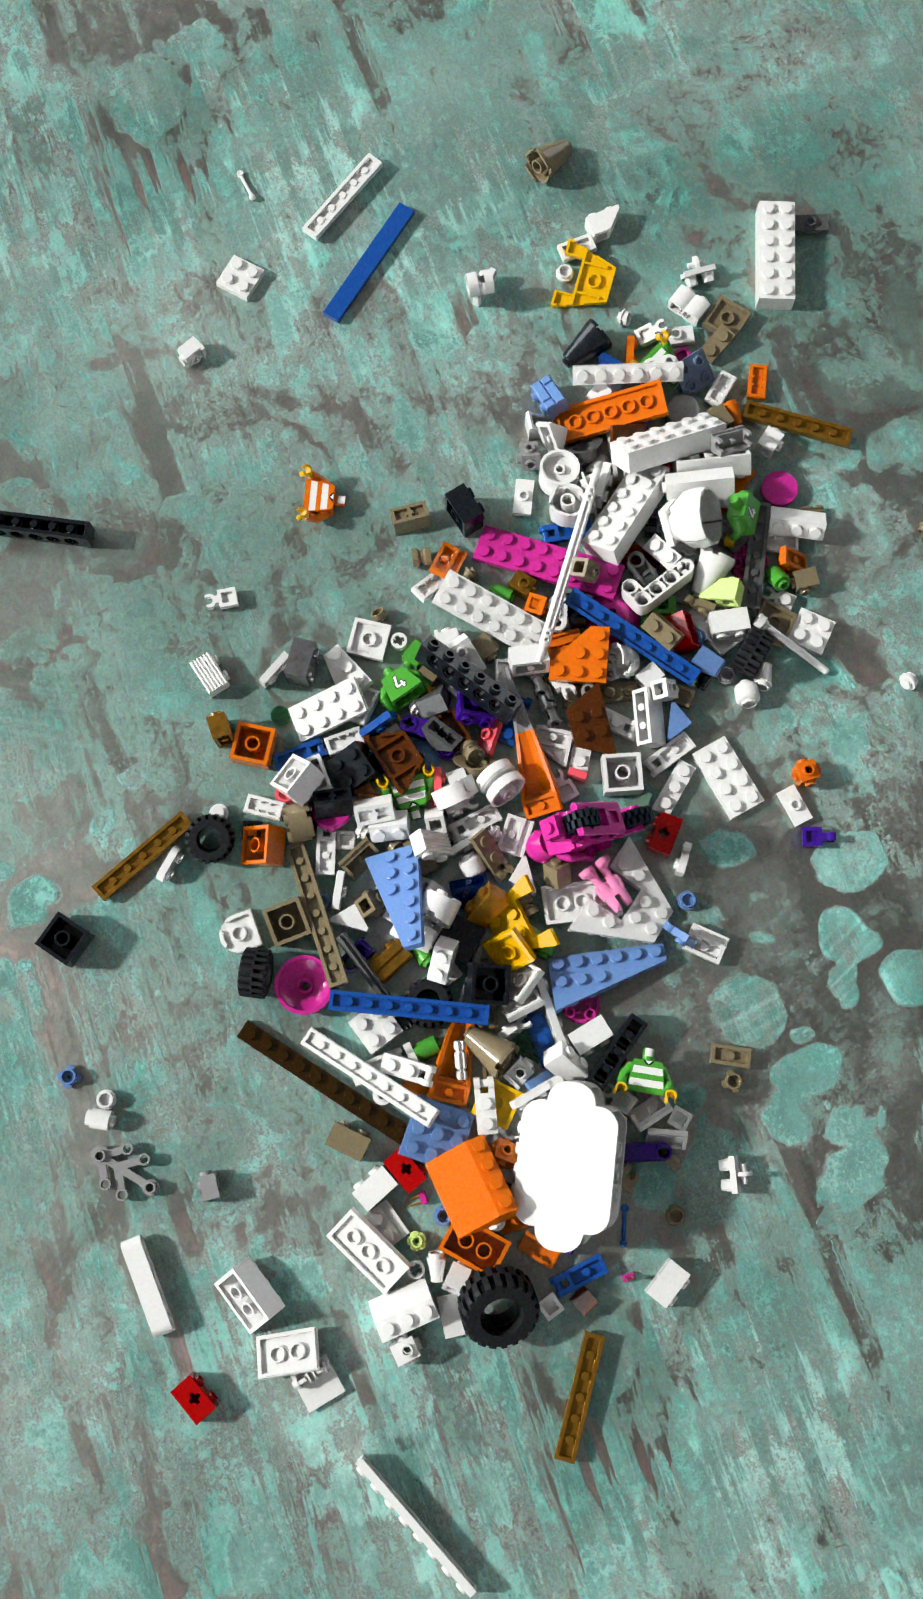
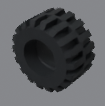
(752, 652)
(198, 850)
(255, 973)
(425, 985)

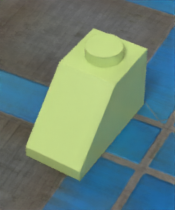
(725, 592)

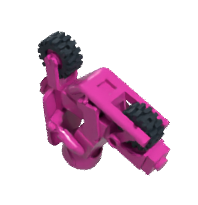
(585, 830)

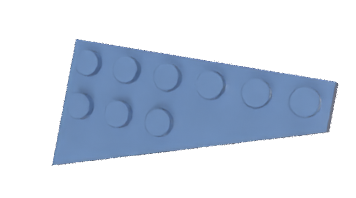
(400, 886)
(593, 973)

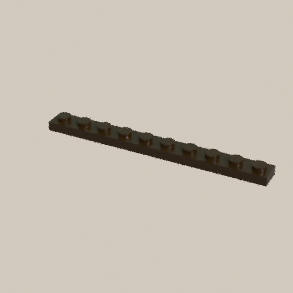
(323, 1081)

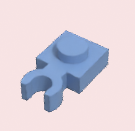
(681, 937)

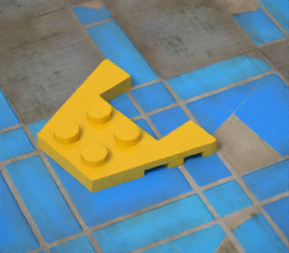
(593, 280)
(515, 916)

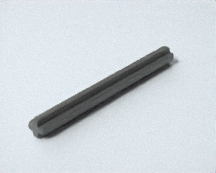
(368, 973)

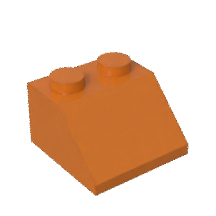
(265, 850)

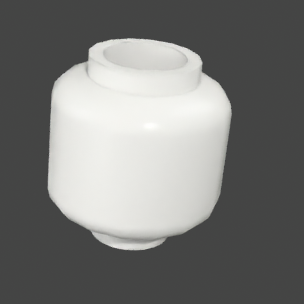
(747, 694)
(471, 864)

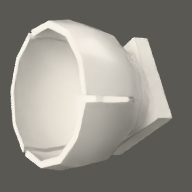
(684, 517)

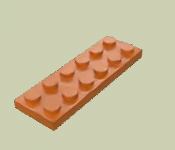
(617, 408)

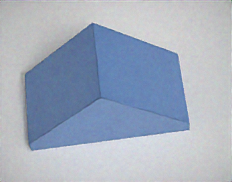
(707, 661)
(677, 722)

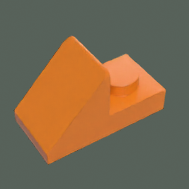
(791, 559)

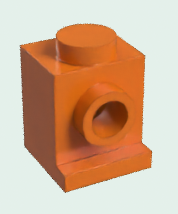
(536, 605)

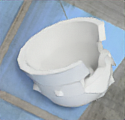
(627, 663)

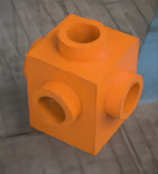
(801, 777)
(504, 1152)

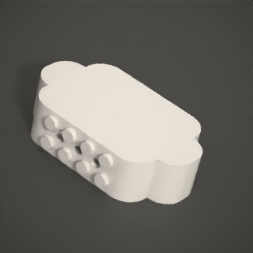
(569, 1165)

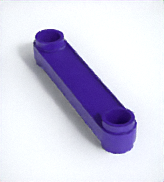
(646, 1152)

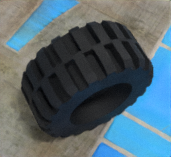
(500, 1328)

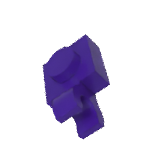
(814, 837)

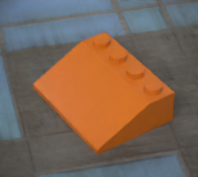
(471, 1187)

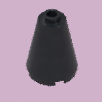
(586, 345)

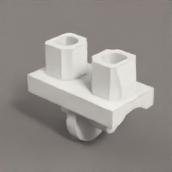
(706, 272)
(734, 1183)

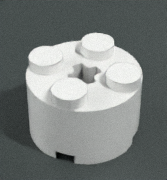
(565, 504)
(439, 907)

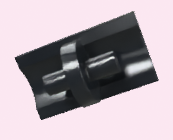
(650, 530)

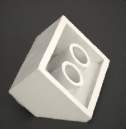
(249, 1294)
(403, 1309)

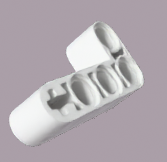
(680, 573)

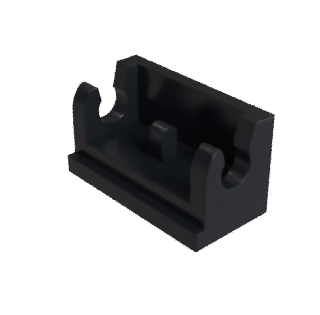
(333, 802)

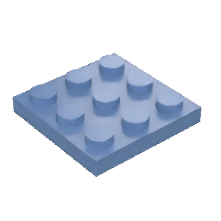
(446, 1132)

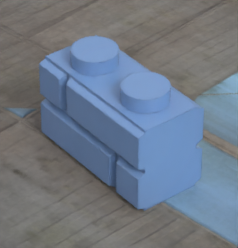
(549, 396)

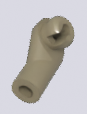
(674, 1161)

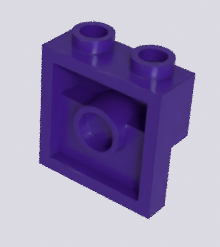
(471, 713)

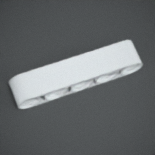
(148, 1286)

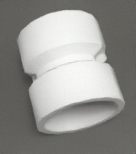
(473, 283)

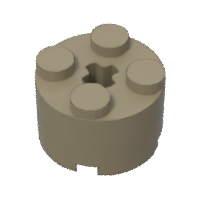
(299, 822)

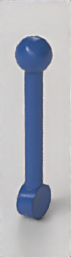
(624, 1208)

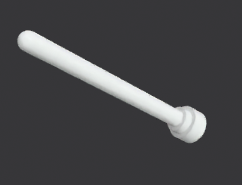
(762, 623)

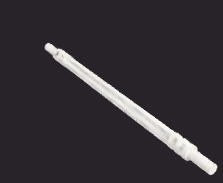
(572, 551)

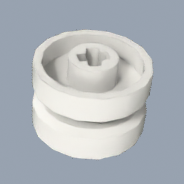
(558, 468)
(500, 782)

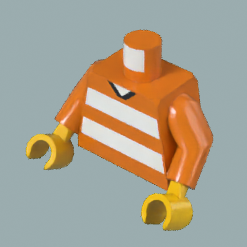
(319, 497)

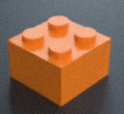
(253, 745)

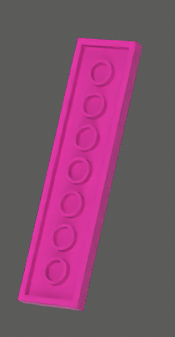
(542, 561)

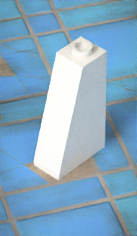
(719, 479)

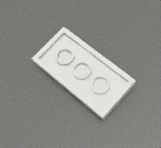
(328, 709)
(727, 777)
(565, 904)
(368, 1250)

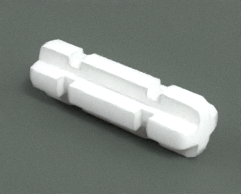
(460, 1060)

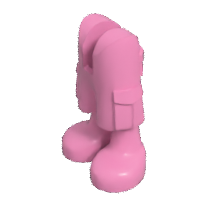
(610, 888)

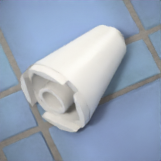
(710, 568)

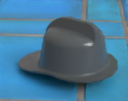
(586, 450)

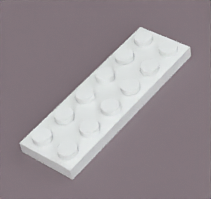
(487, 611)

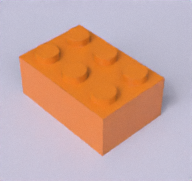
(476, 1250)

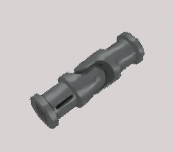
(546, 700)

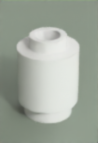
(100, 1119)

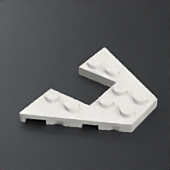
(645, 914)

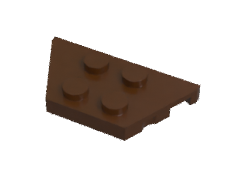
(590, 722)
(397, 757)

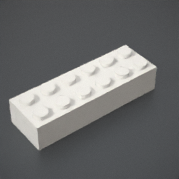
(775, 255)
(664, 443)
(625, 515)

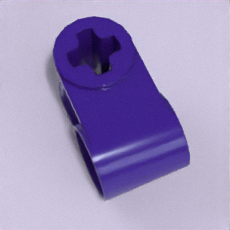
(414, 730)
(367, 955)

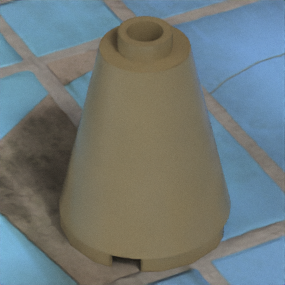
(547, 159)
(491, 1050)

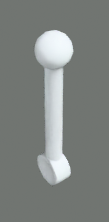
(240, 174)

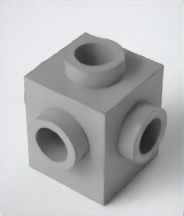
(529, 456)

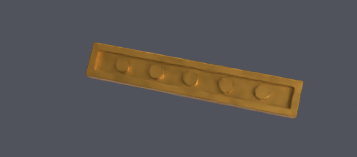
(797, 424)
(142, 856)
(579, 1397)

